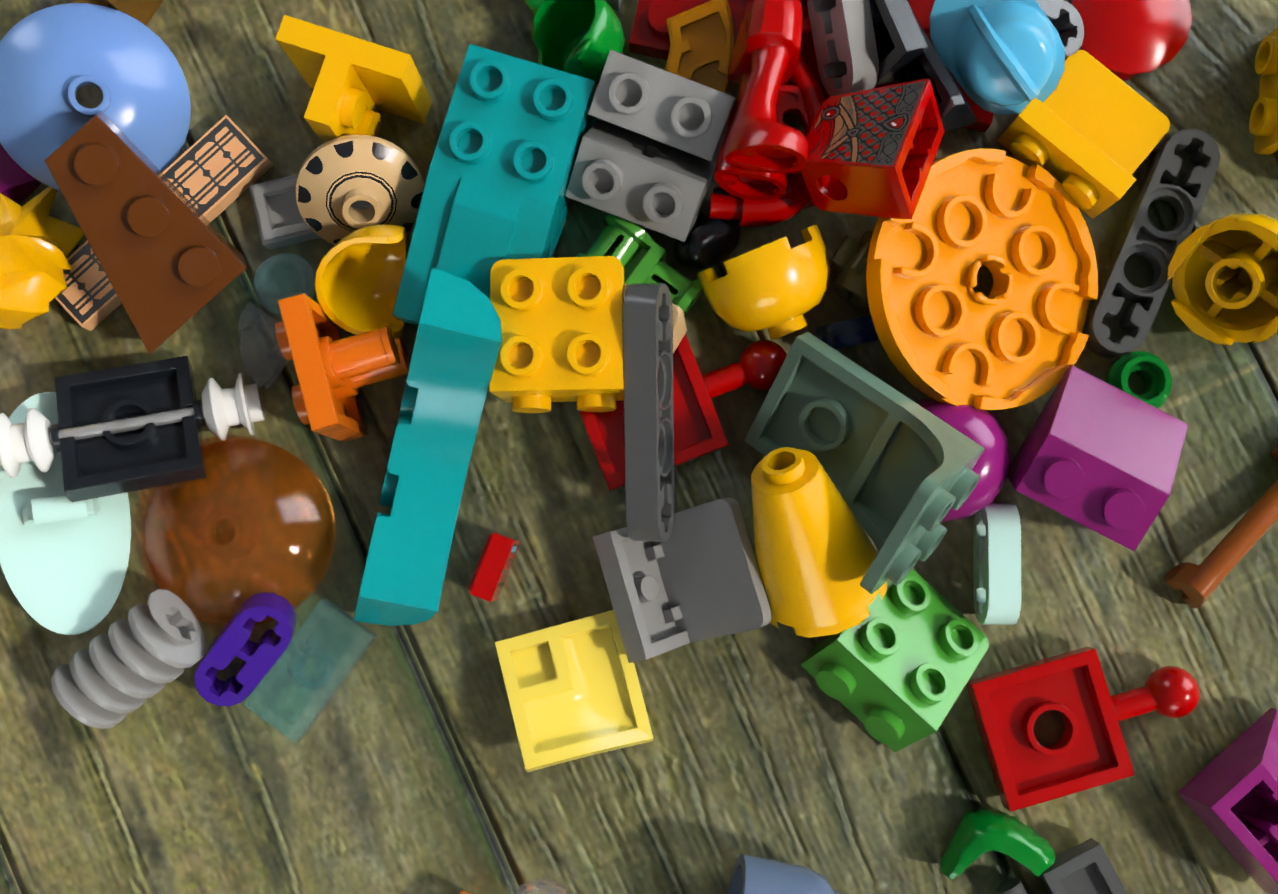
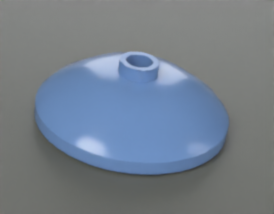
(94, 45)

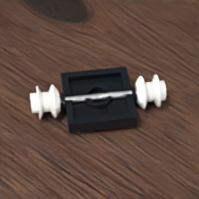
(129, 427)

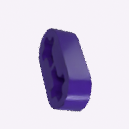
(235, 641)

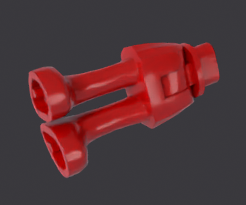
(756, 147)

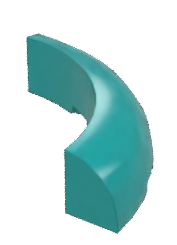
(430, 453)

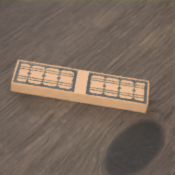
(208, 175)

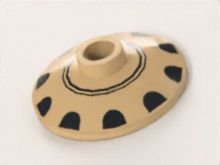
(353, 171)

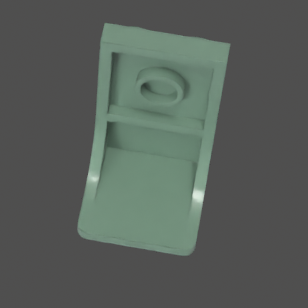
(877, 446)

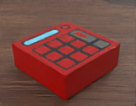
(493, 566)

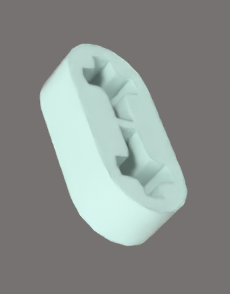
(997, 564)

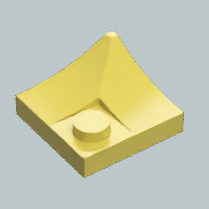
(573, 691)

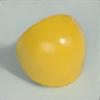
(362, 279)

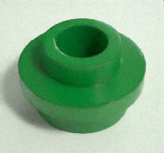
(1151, 369)

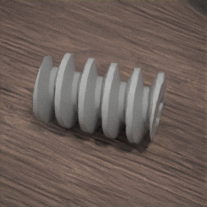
(130, 661)

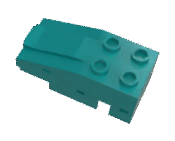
(496, 172)

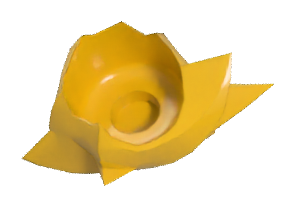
(32, 257)

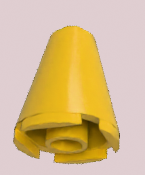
(809, 546)

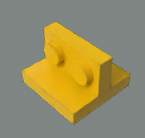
(351, 80)

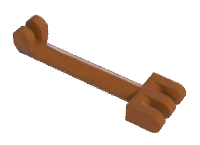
(1202, 580)

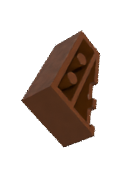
(142, 230)

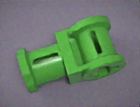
(643, 260)

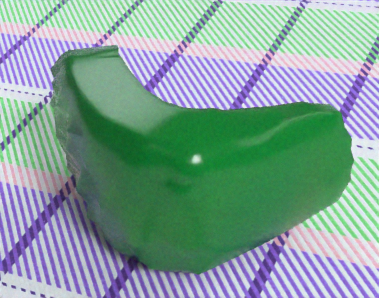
(995, 831)

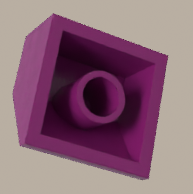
(1100, 457)

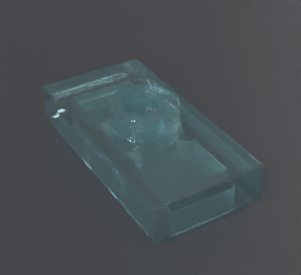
(310, 670)

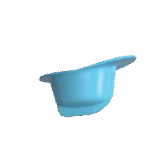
(999, 51)

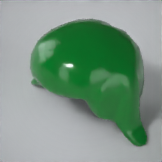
(575, 35)

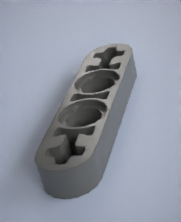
(1156, 246)
(648, 411)

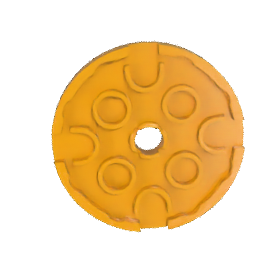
(1043, 272)

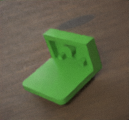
(900, 663)

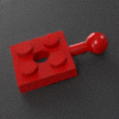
(695, 419)
(1092, 740)

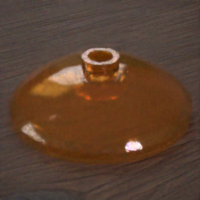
(279, 523)

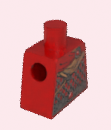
(873, 150)

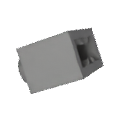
(662, 106)
(640, 179)

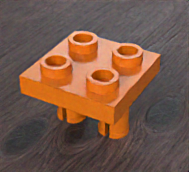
(334, 367)

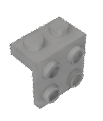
(684, 588)

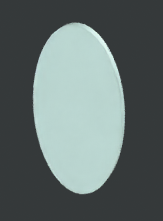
(57, 553)

